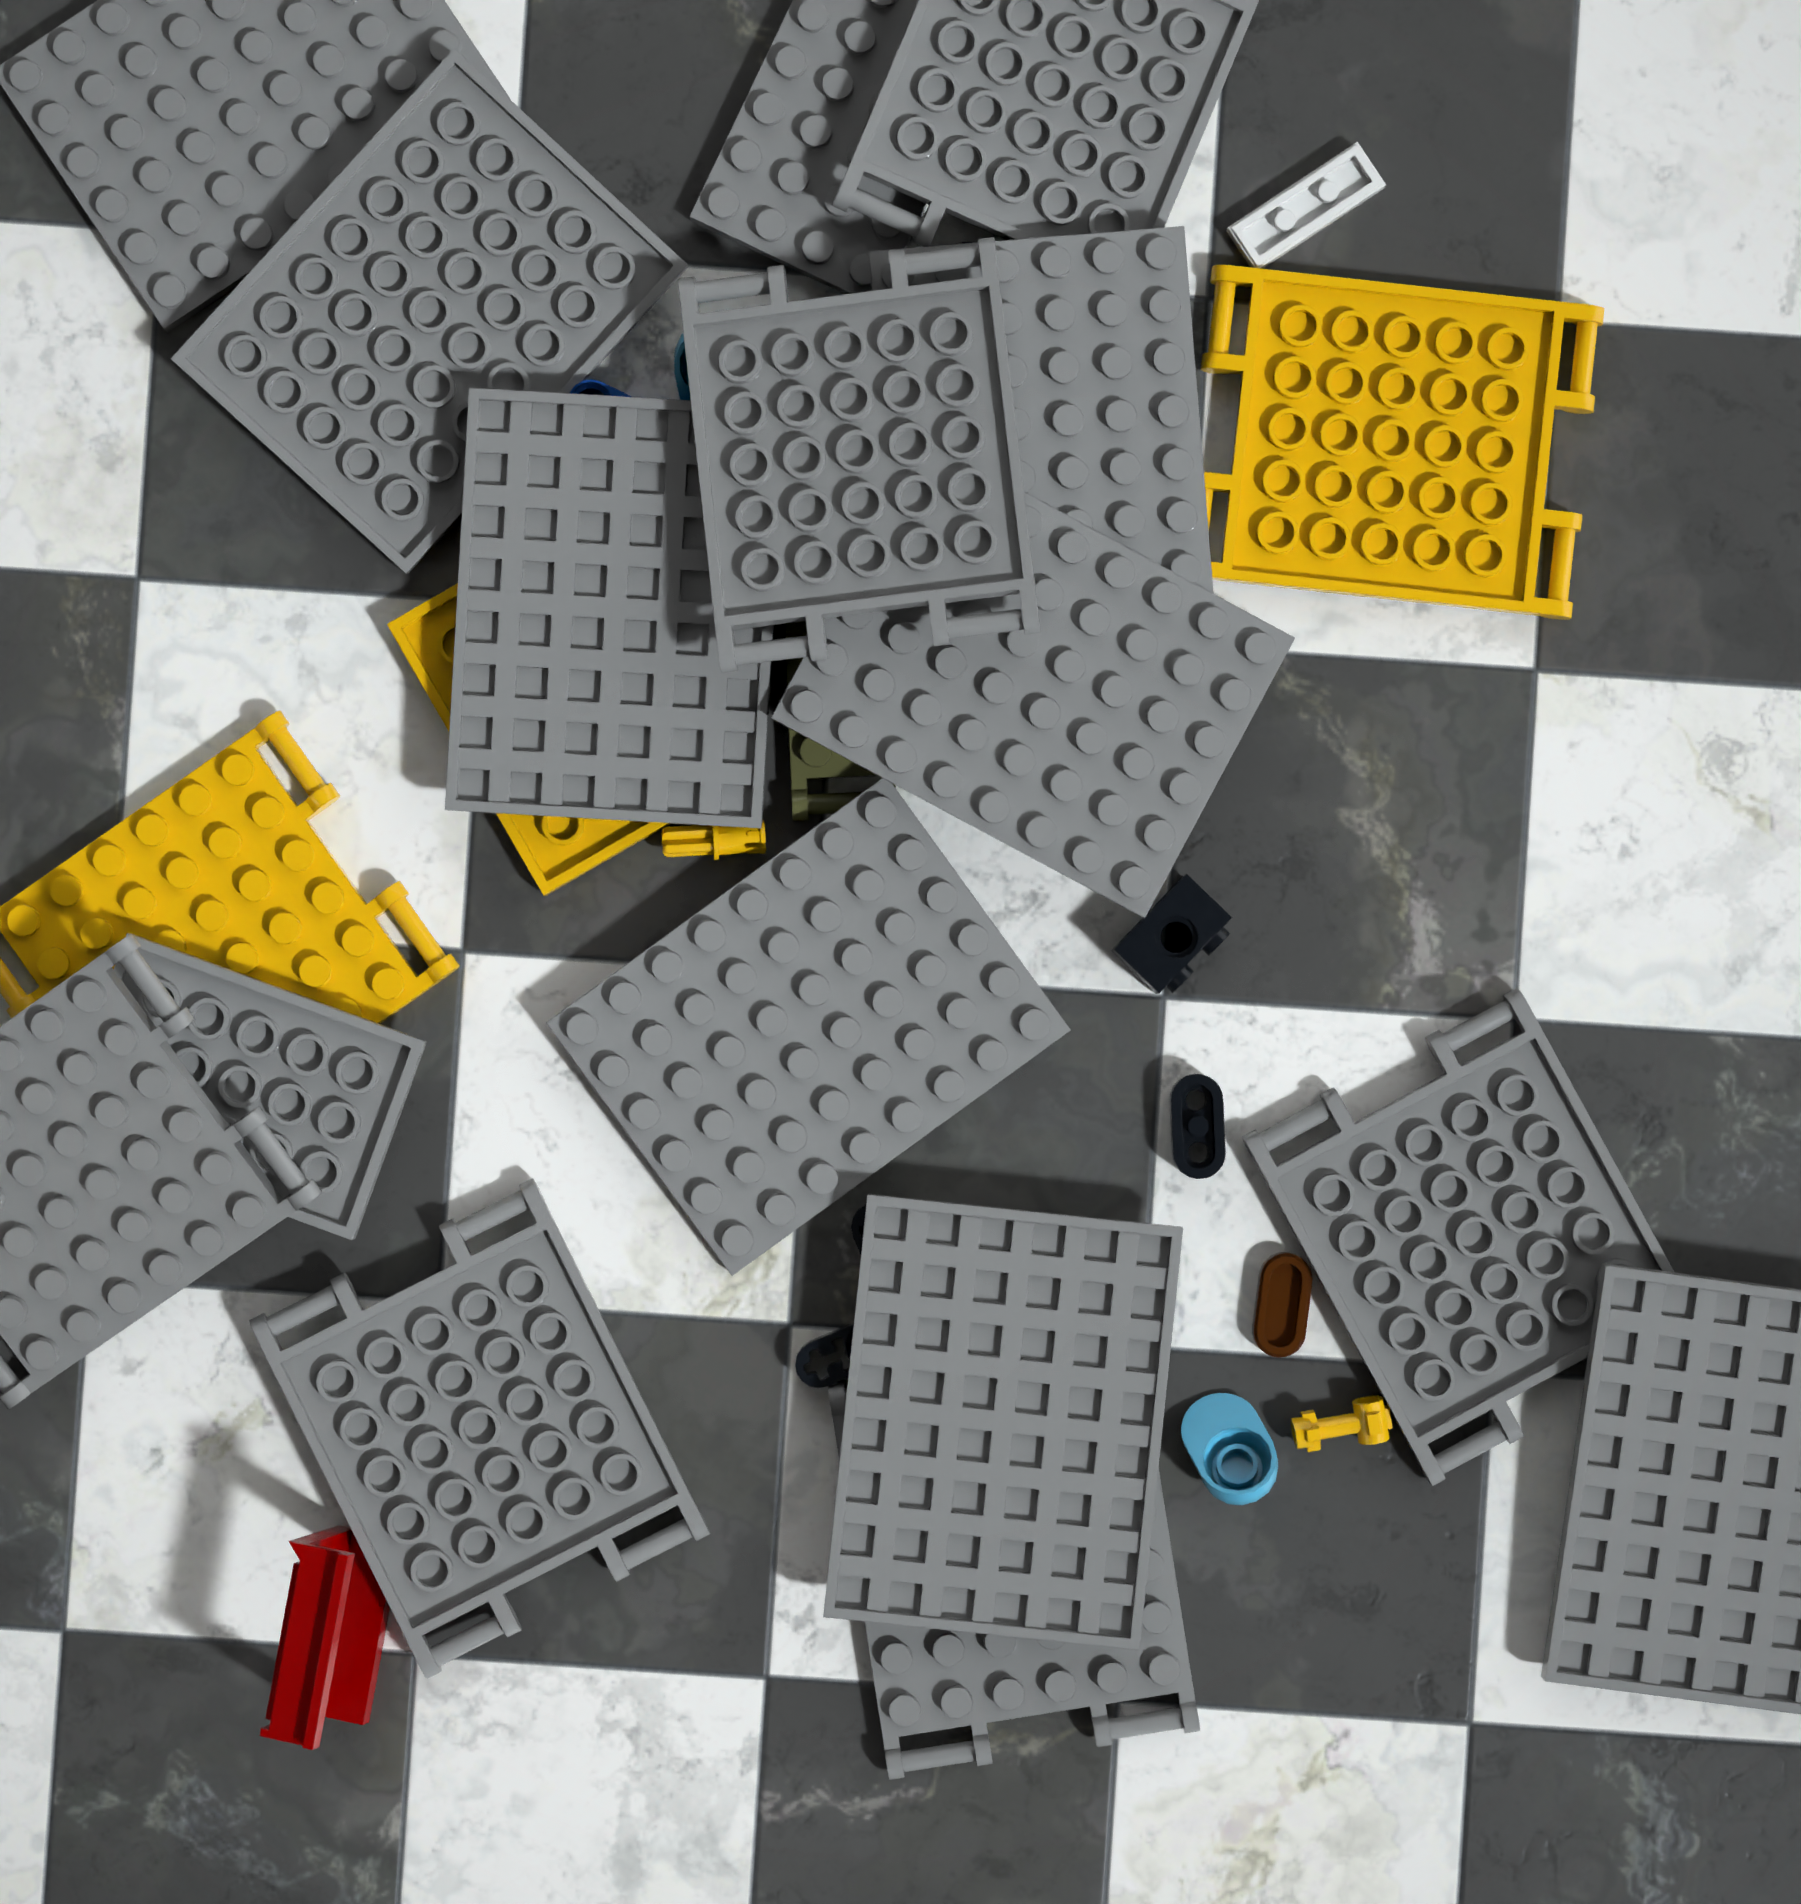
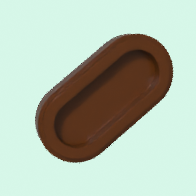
(1282, 1304)

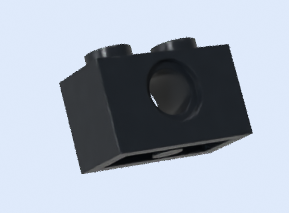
(1142, 945)

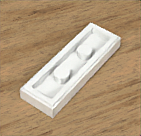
(1306, 207)

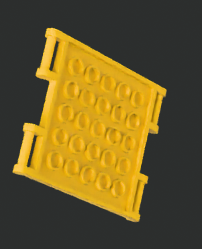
(1396, 439)
(230, 878)

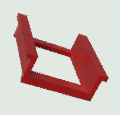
(327, 1640)

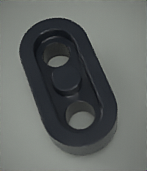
(1198, 1125)

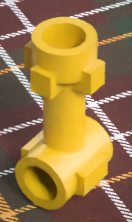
(1369, 1421)

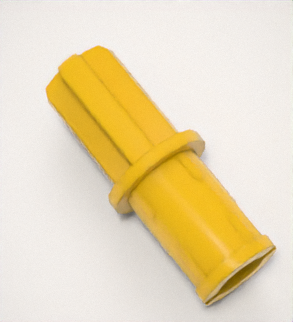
(712, 840)

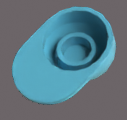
(1230, 1448)

